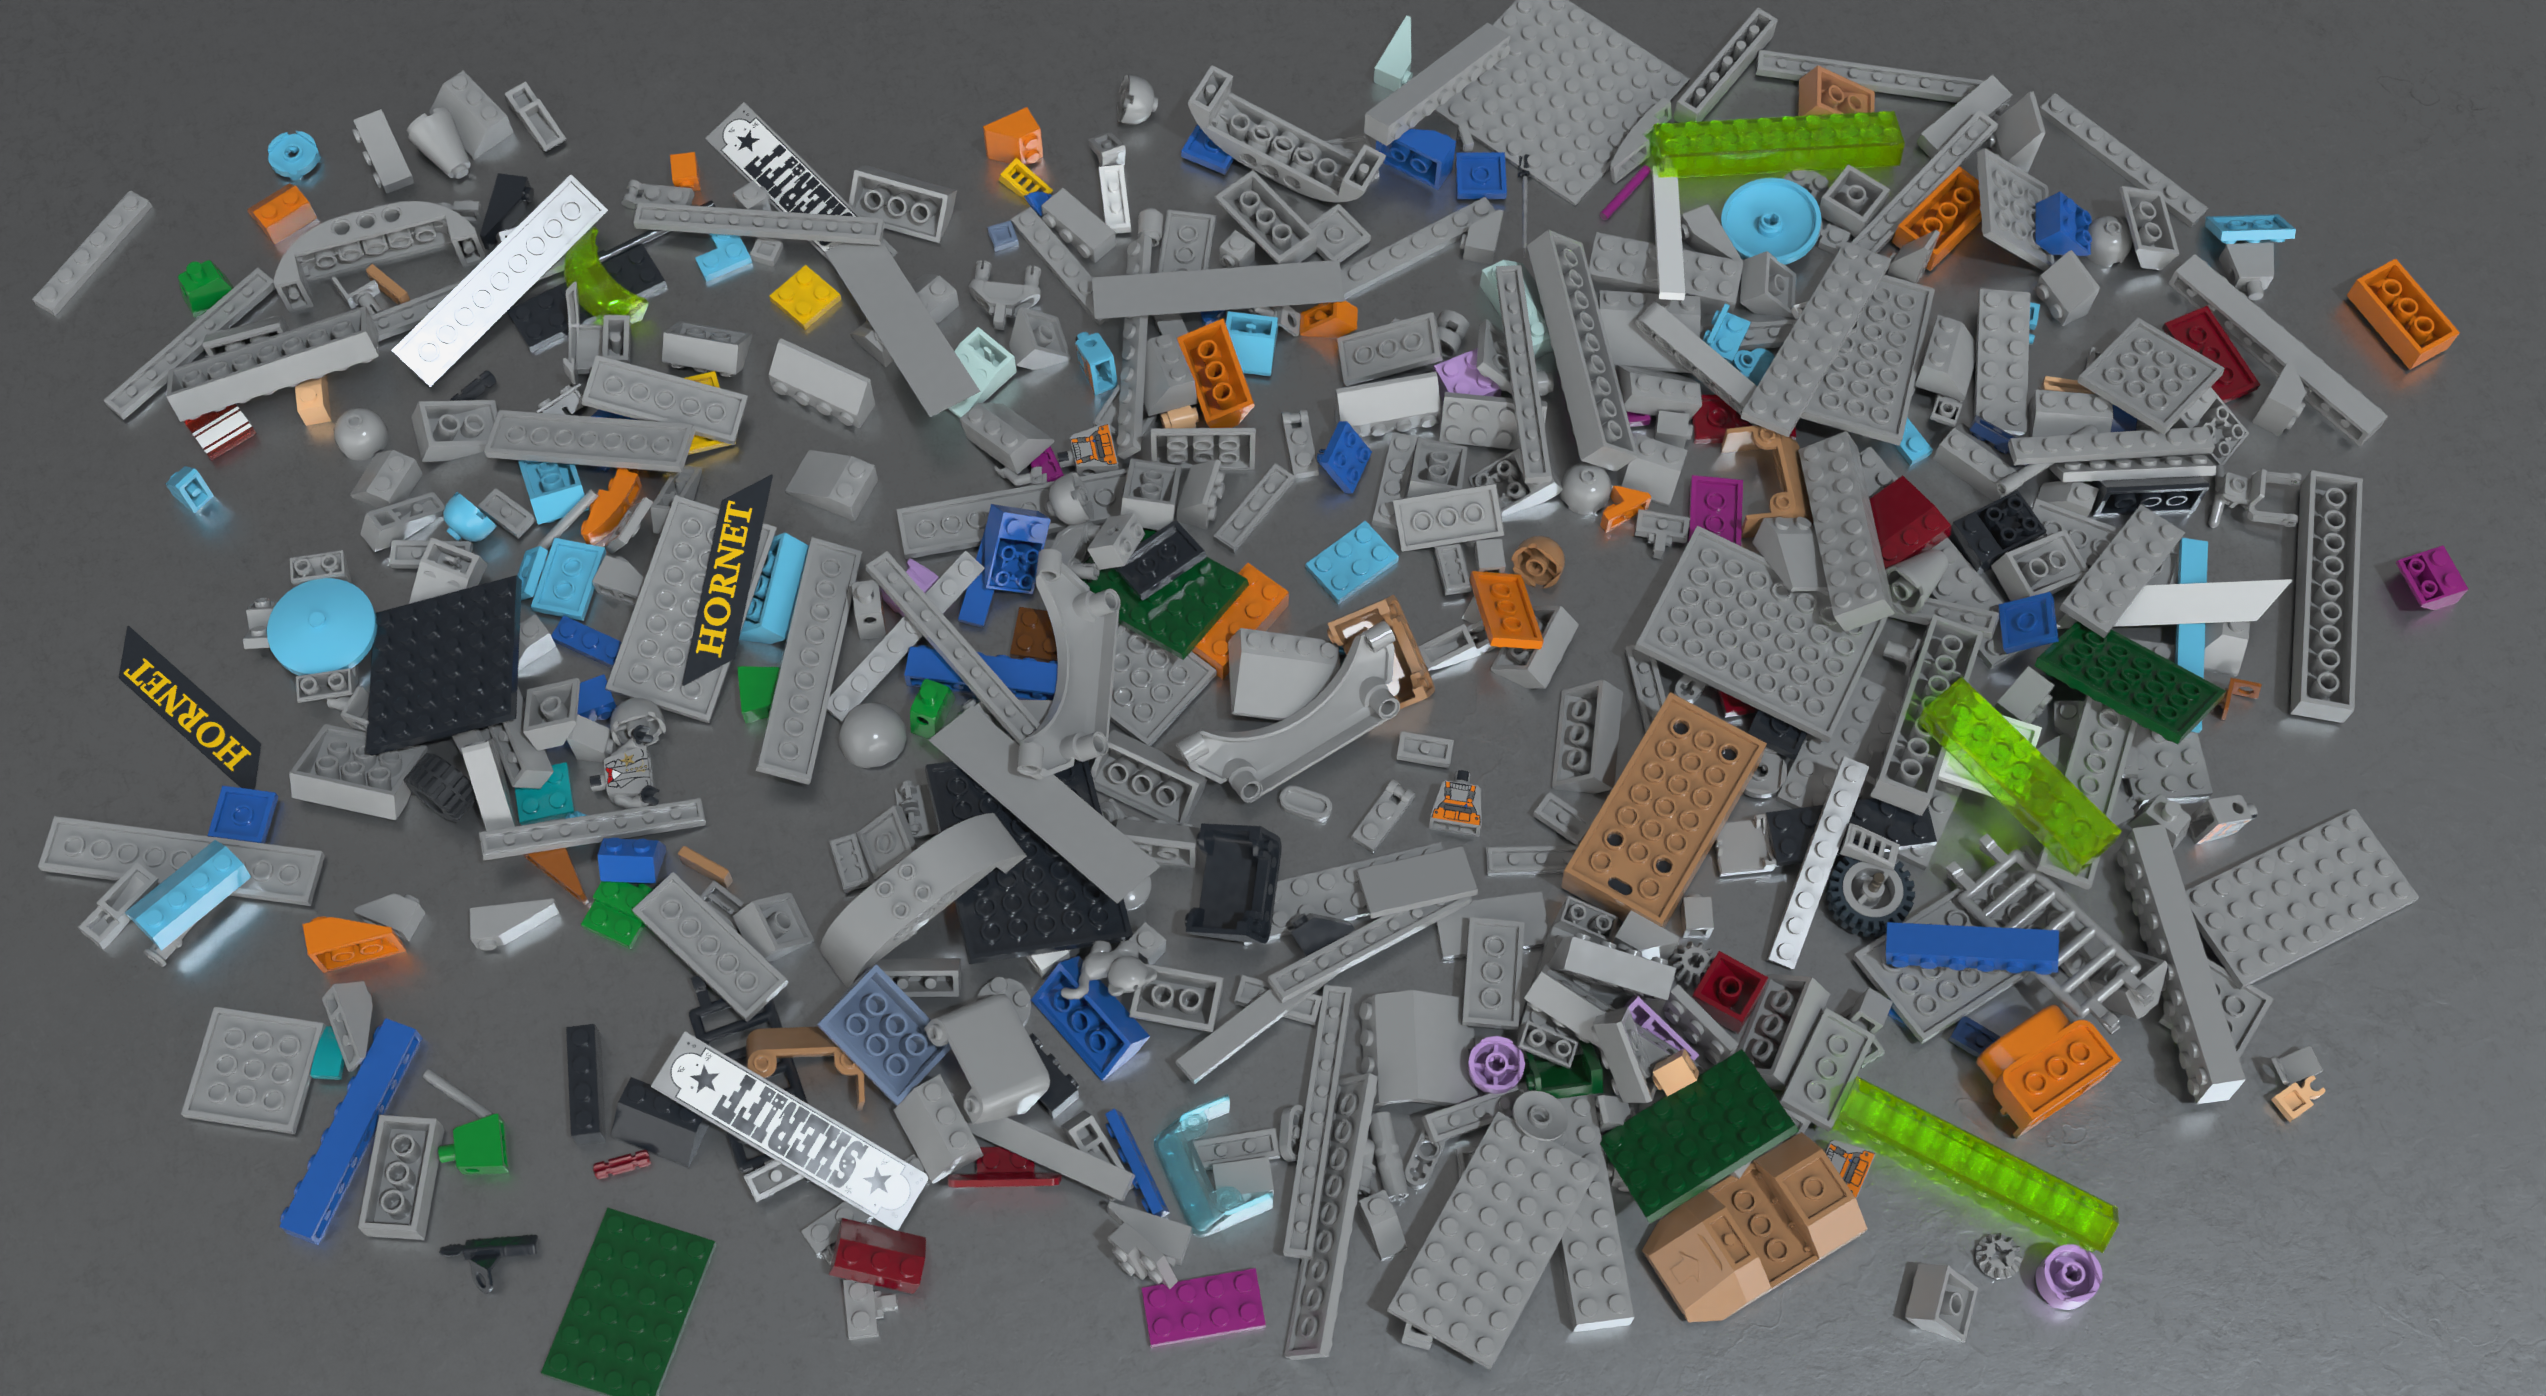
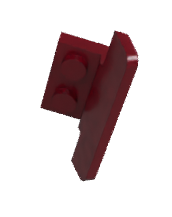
(1003, 1169)

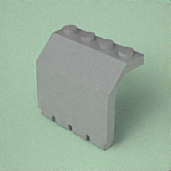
(1417, 1048)

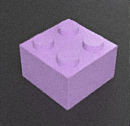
(1463, 377)

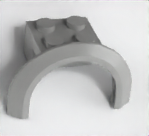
(587, 341)

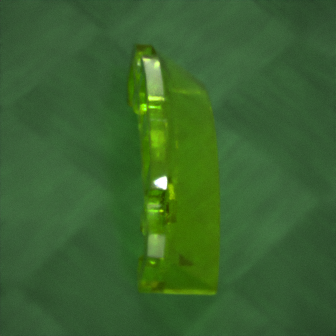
(596, 288)

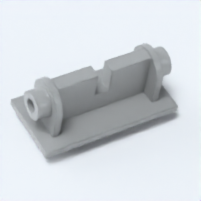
(569, 398)

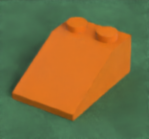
(343, 943)

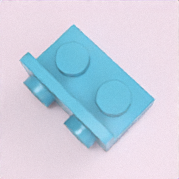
(1727, 333)

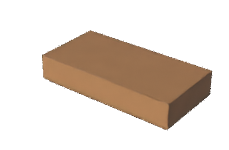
(387, 285)
(705, 866)

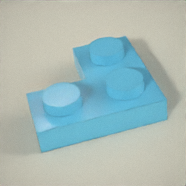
(726, 258)

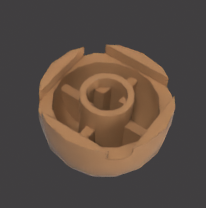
(1539, 561)

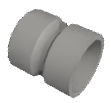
(1452, 330)

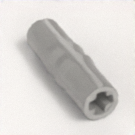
(1388, 1156)

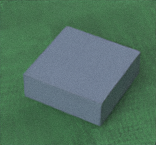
(1002, 236)

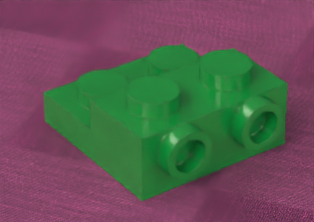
(613, 914)

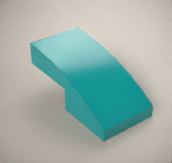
(328, 1059)

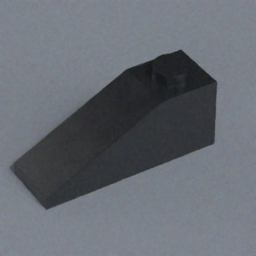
(506, 206)

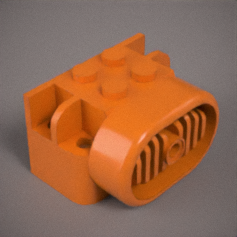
(2045, 1065)

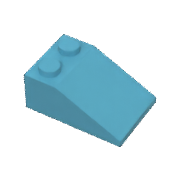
(551, 488)

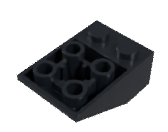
(1995, 530)

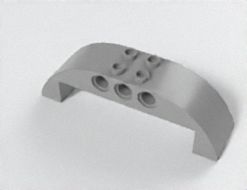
(1279, 147)
(370, 239)
(916, 893)

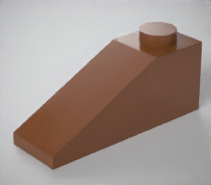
(560, 868)

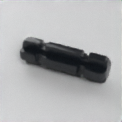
(476, 387)

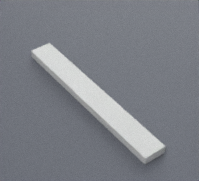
(1668, 237)

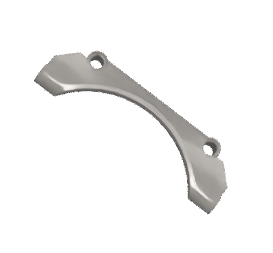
(1086, 649)
(1341, 713)

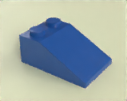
(1421, 155)

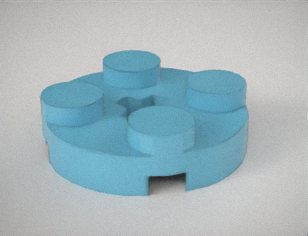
(295, 166)

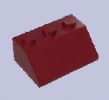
(878, 1256)

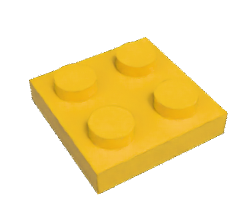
(805, 297)

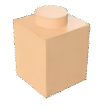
(1675, 1072)

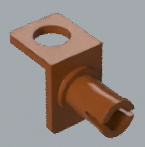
(2233, 688)

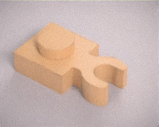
(2296, 1100)

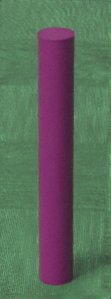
(1625, 192)

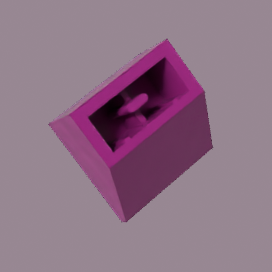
(2433, 578)

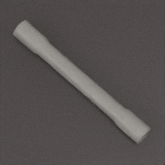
(2017, 479)

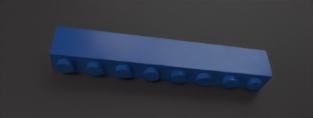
(350, 1132)

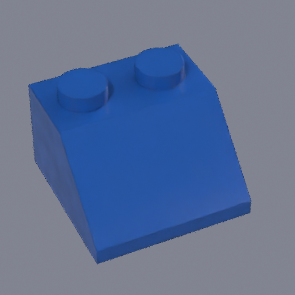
(630, 860)

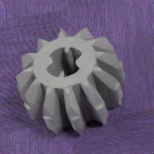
(1694, 954)

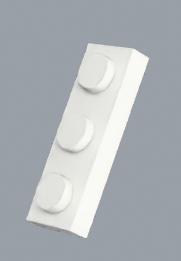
(1115, 198)

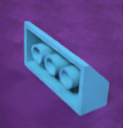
(776, 592)
(188, 894)

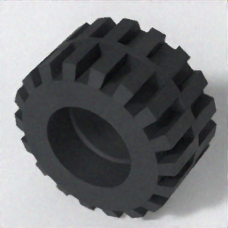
(441, 787)

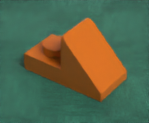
(1625, 506)

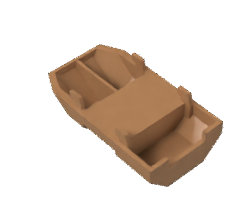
(1754, 1231)

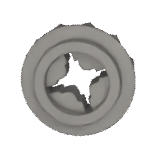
(1995, 1268)

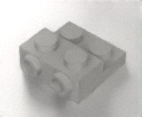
(1140, 1256)

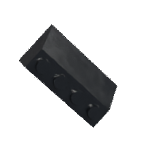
(2156, 494)

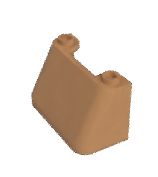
(1410, 677)

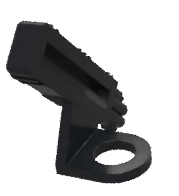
(487, 1252)

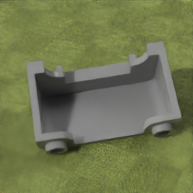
(994, 1056)

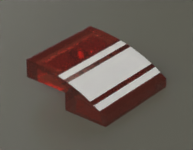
(220, 430)

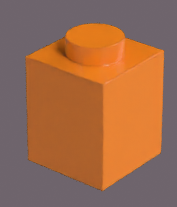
(685, 171)

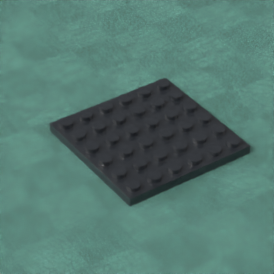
(445, 666)

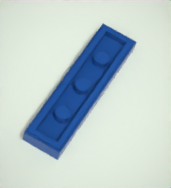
(977, 597)

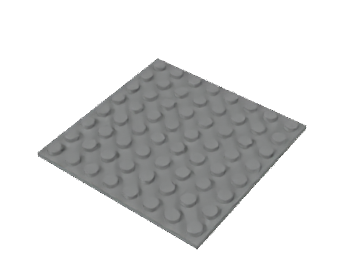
(1562, 95)

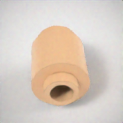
(1180, 418)

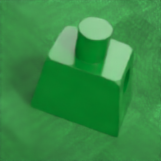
(203, 286)
(756, 691)
(933, 704)
(478, 1147)

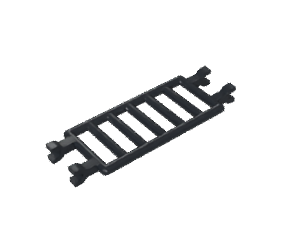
(787, 1065)

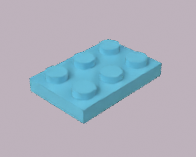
(2250, 228)
(1351, 562)
(567, 579)

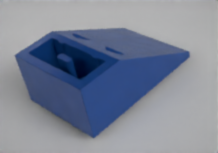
(1013, 547)

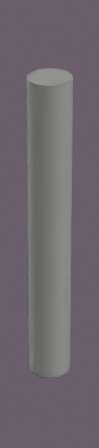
(568, 519)
(456, 1094)

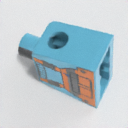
(1091, 352)

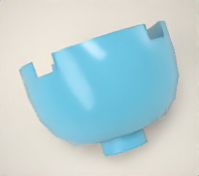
(466, 520)

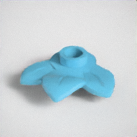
(1758, 363)

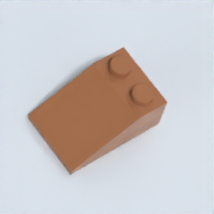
(1829, 93)

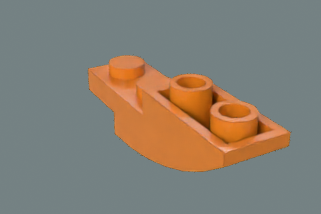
(611, 505)

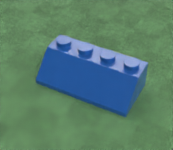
(1094, 1024)

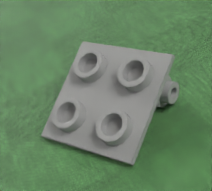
(917, 808)

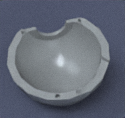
(872, 735)

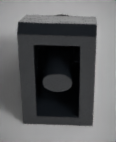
(1317, 931)

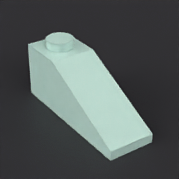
(1395, 64)

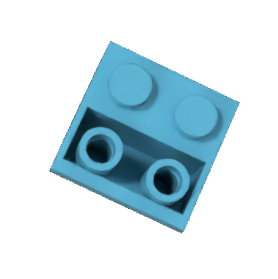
(1253, 341)

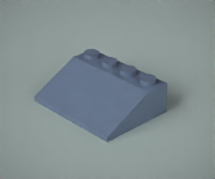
(883, 1034)

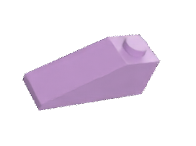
(1648, 1019)

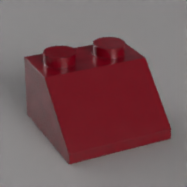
(1730, 991)

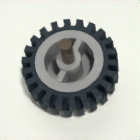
(1869, 895)

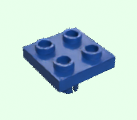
(1345, 457)

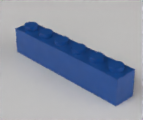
(1023, 677)
(1972, 947)

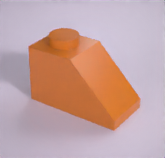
(1329, 320)

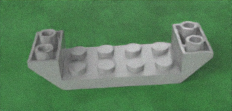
(329, 683)
(1536, 1029)

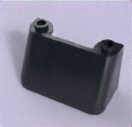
(1236, 883)

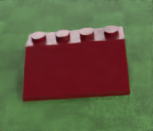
(1906, 522)

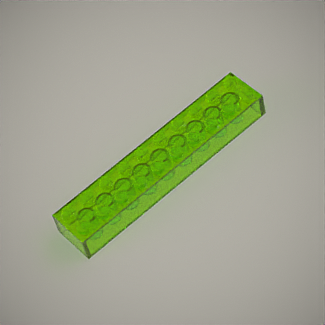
(1777, 144)
(1979, 1165)

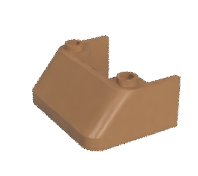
(1793, 498)
(768, 1044)

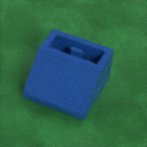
(2062, 226)

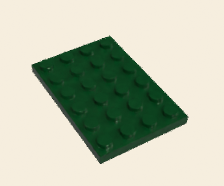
(1179, 611)
(2131, 680)
(1697, 1136)
(629, 1307)

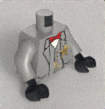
(629, 773)

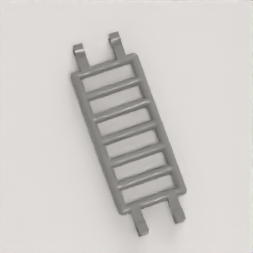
(2093, 1004)

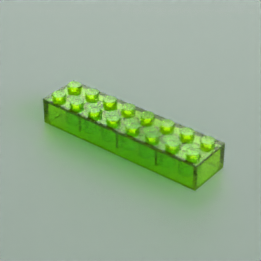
(2019, 776)

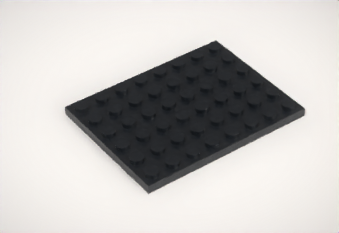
(1042, 899)

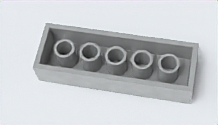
(1632, 267)

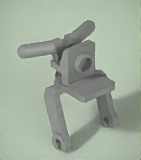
(2237, 490)

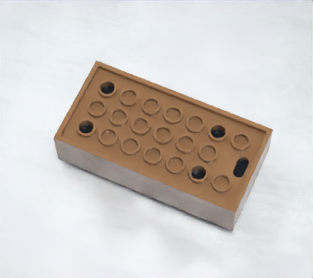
(1663, 813)

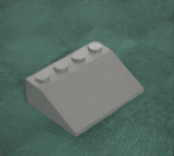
(1628, 343)
(1198, 445)
(1278, 672)
(344, 776)

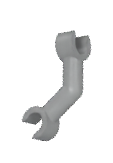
(1035, 477)

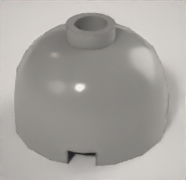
(1136, 100)
(2110, 240)
(360, 433)
(1585, 488)
(1069, 500)
(634, 713)

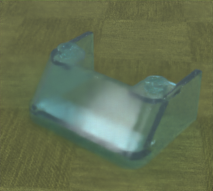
(1200, 1205)

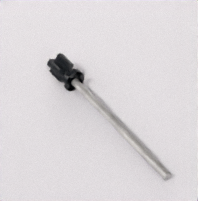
(1524, 199)

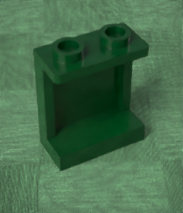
(1580, 1079)

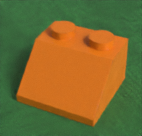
(1014, 138)
(282, 213)

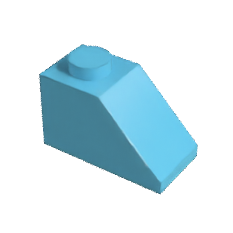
(189, 488)

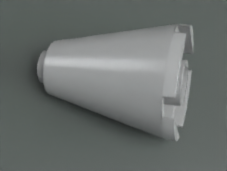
(440, 142)
(1915, 579)

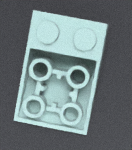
(987, 365)

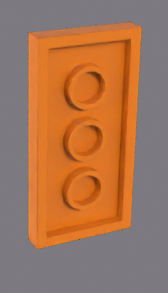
(1506, 610)

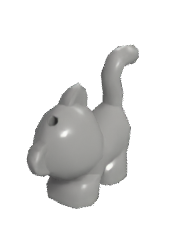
(1121, 967)

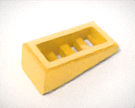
(1024, 172)

